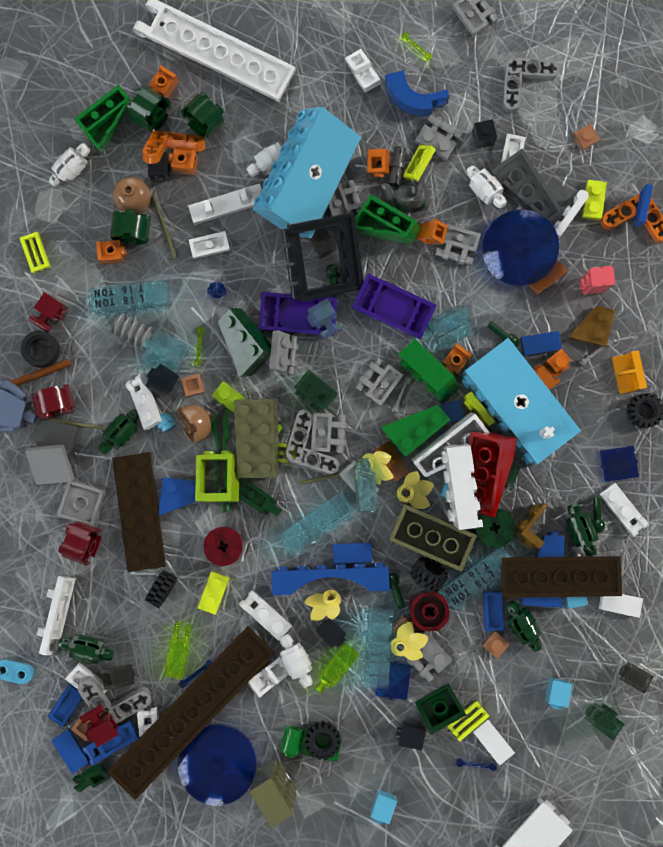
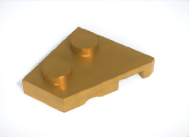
(595, 327)

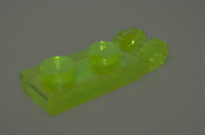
(178, 653)

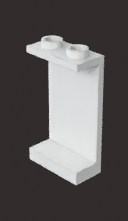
(541, 828)

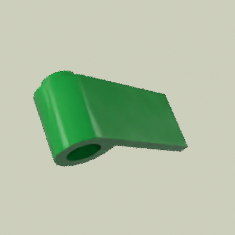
(294, 742)

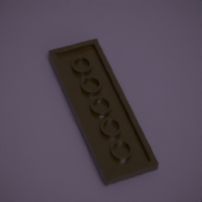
(139, 512)
(561, 576)

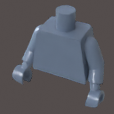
(14, 407)

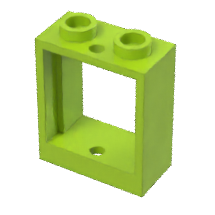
(232, 481)

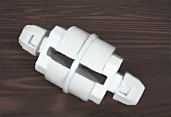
(264, 160)
(69, 165)
(486, 186)
(296, 661)

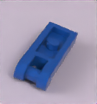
(126, 735)

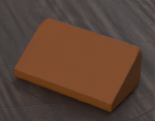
(556, 273)
(396, 464)

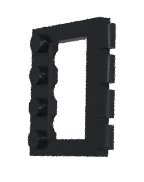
(348, 254)

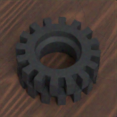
(633, 411)
(429, 574)
(161, 589)
(317, 751)

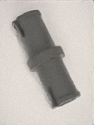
(397, 166)

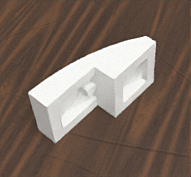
(362, 70)
(622, 604)
(268, 677)
(494, 742)

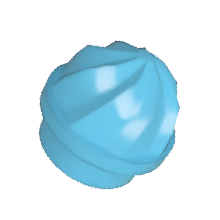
(167, 423)

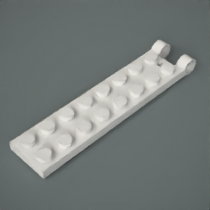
(216, 50)

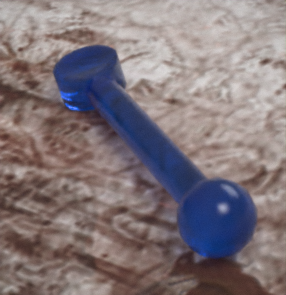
(183, 683)
(493, 767)

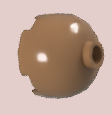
(132, 194)
(196, 422)

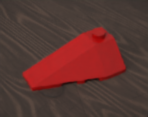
(492, 462)

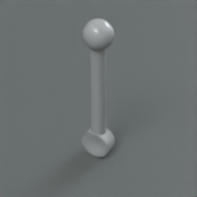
(583, 361)
(406, 381)

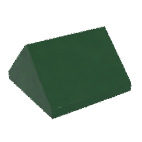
(440, 708)

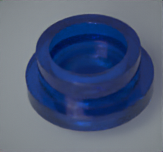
(216, 290)

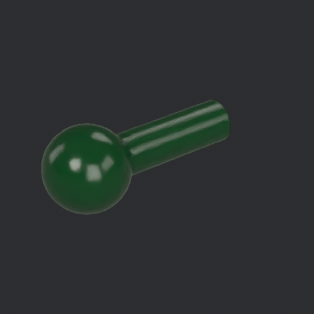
(332, 272)
(502, 334)
(599, 523)
(394, 581)

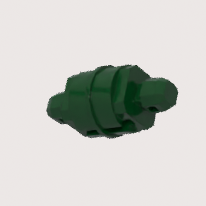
(119, 432)
(582, 529)
(524, 626)
(86, 649)

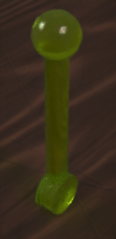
(405, 36)
(200, 331)

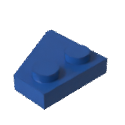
(176, 494)

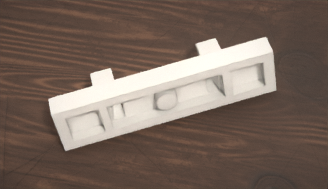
(224, 204)
(57, 615)

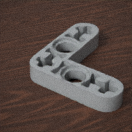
(516, 76)
(302, 452)
(113, 708)

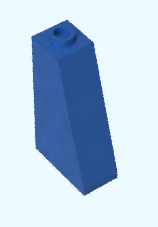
(551, 548)

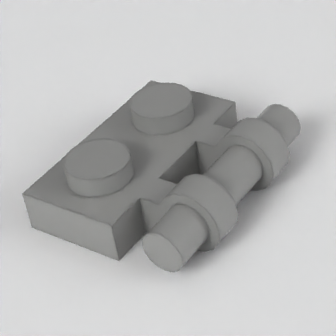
(471, 15)
(443, 144)
(338, 202)
(460, 239)
(280, 358)
(383, 385)
(322, 431)
(436, 658)

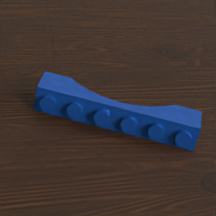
(288, 581)

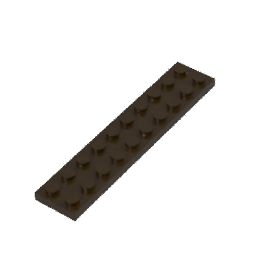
(190, 713)

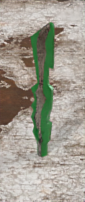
(221, 433)

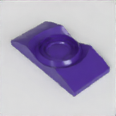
(394, 306)
(289, 315)

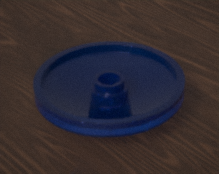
(520, 247)
(218, 765)

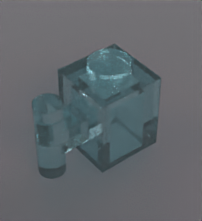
(323, 315)

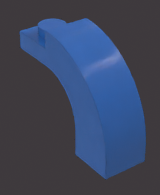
(411, 101)

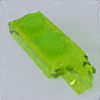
(336, 667)

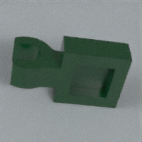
(93, 776)

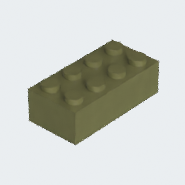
(257, 437)
(432, 537)
(274, 792)

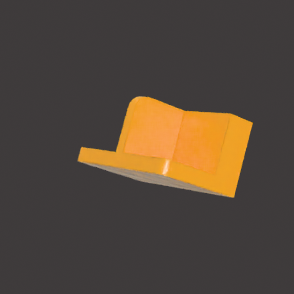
(629, 372)

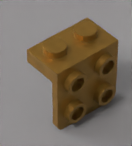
(527, 538)

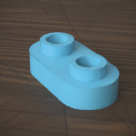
(13, 671)

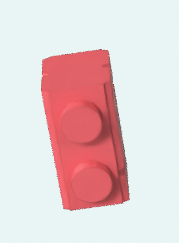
(597, 280)

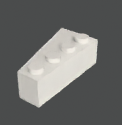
(429, 459)
(461, 486)

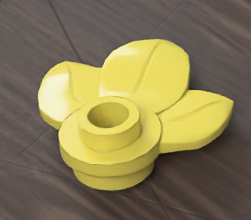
(378, 463)
(418, 490)
(324, 605)
(412, 642)

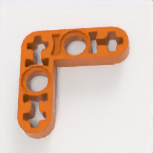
(161, 140)
(631, 204)

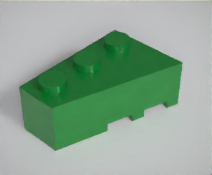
(104, 117)
(385, 222)
(428, 371)
(415, 429)

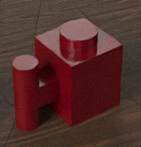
(49, 309)
(101, 727)

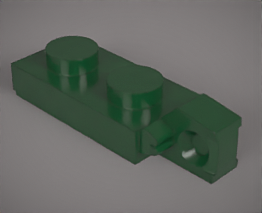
(257, 498)

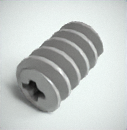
(131, 331)

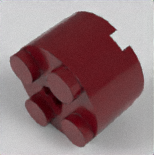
(52, 401)
(214, 540)
(80, 542)
(440, 610)

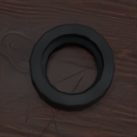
(28, 340)

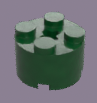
(148, 109)
(203, 115)
(130, 227)
(503, 533)

